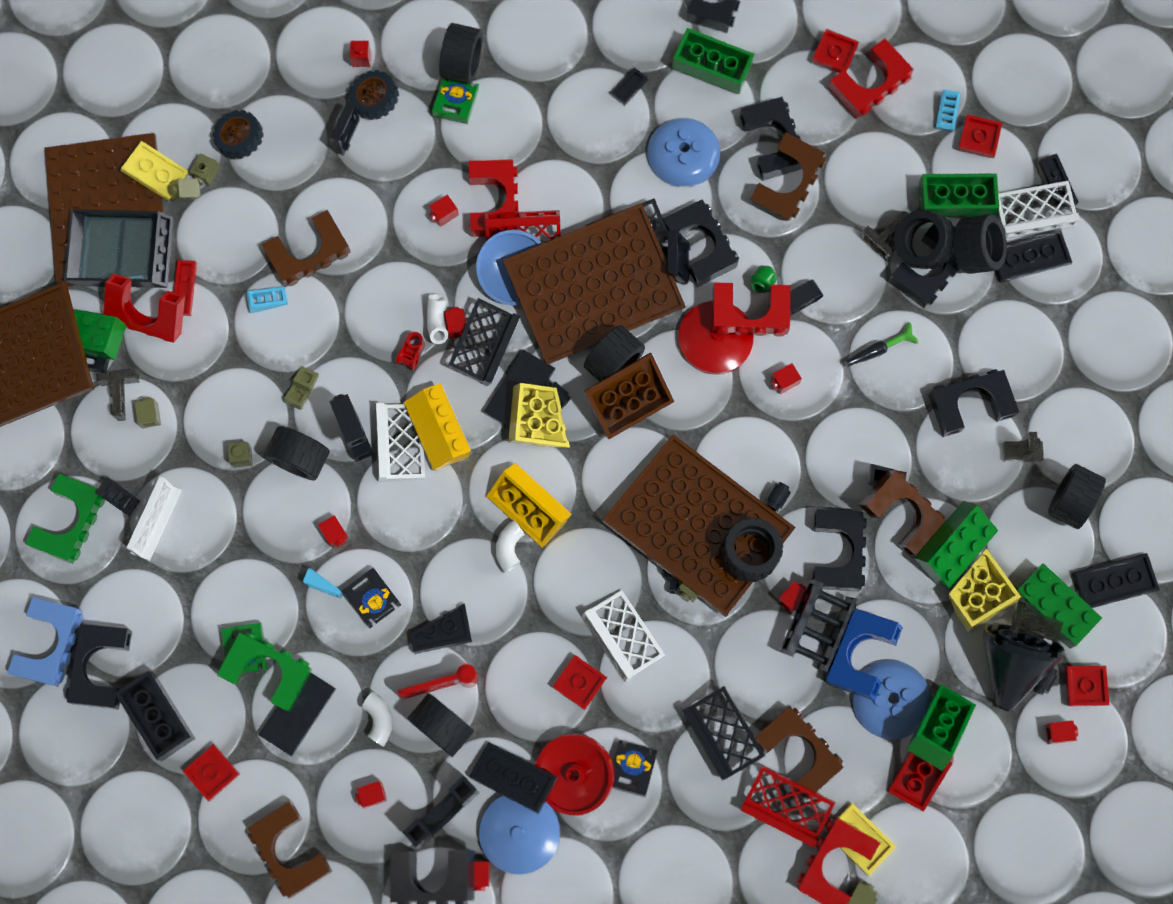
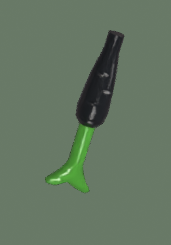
(880, 347)

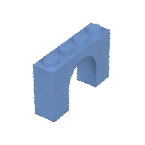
(50, 669)

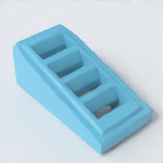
(948, 98)
(267, 304)
(317, 582)

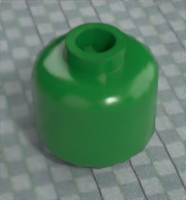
(762, 279)

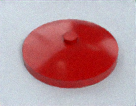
(707, 349)
(582, 772)

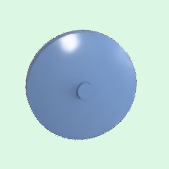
(490, 266)
(517, 837)

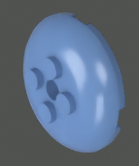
(680, 167)
(897, 719)

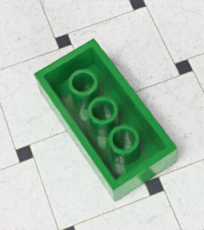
(713, 61)
(959, 194)
(100, 334)
(956, 544)
(1053, 598)
(941, 727)

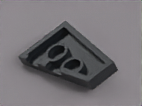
(445, 632)

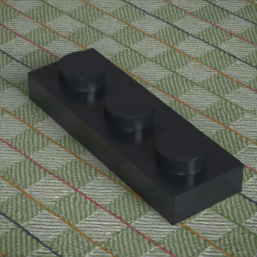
(1055, 173)

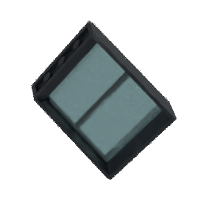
(119, 243)

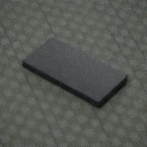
(1034, 255)
(526, 370)
(1116, 581)
(288, 729)
(513, 777)

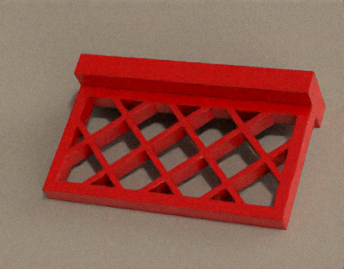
(526, 219)
(782, 822)

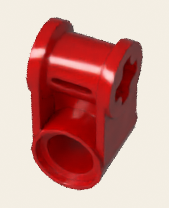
(409, 354)

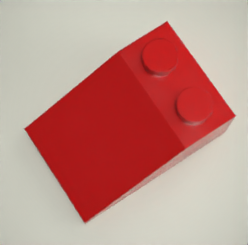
(917, 781)

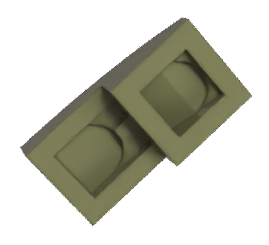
(301, 388)

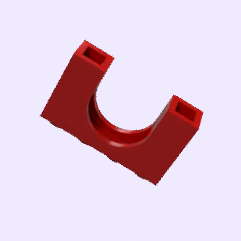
(861, 100)
(497, 173)
(726, 319)
(164, 326)
(839, 835)

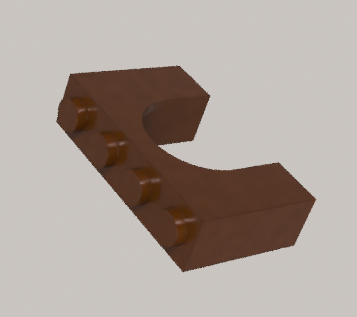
(787, 203)
(291, 269)
(893, 487)
(790, 724)
(265, 835)

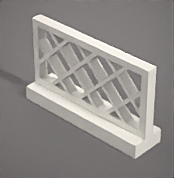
(1044, 223)
(383, 446)
(153, 519)
(607, 640)

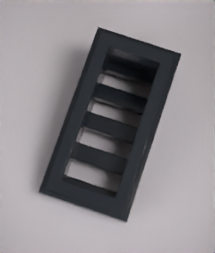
(107, 490)

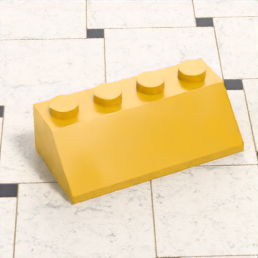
(437, 427)
(528, 504)

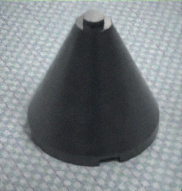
(1017, 663)

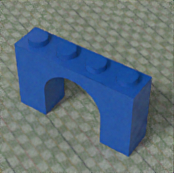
(860, 627)

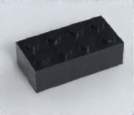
(155, 716)

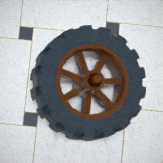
(383, 102)
(229, 127)

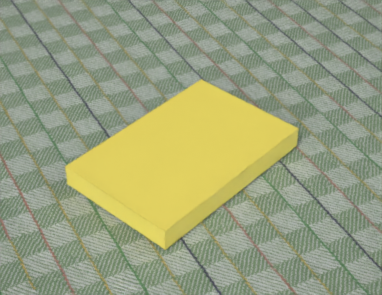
(153, 170)
(857, 819)

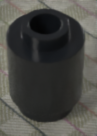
(562, 393)
(777, 496)
(1046, 683)

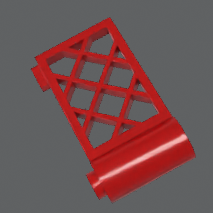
(465, 675)

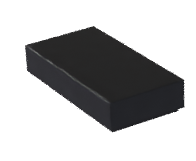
(629, 86)

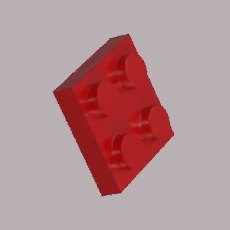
(835, 51)
(980, 136)
(579, 682)
(1087, 686)
(211, 772)

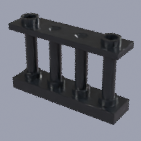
(799, 625)

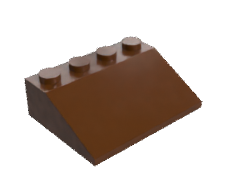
(628, 396)

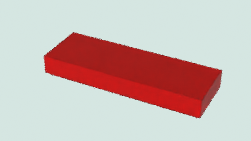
(185, 283)

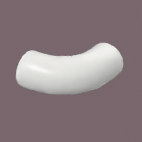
(436, 318)
(506, 546)
(381, 718)

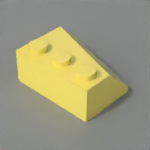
(537, 417)
(982, 593)

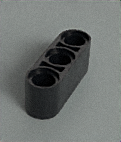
(804, 296)

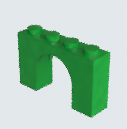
(68, 545)
(248, 649)

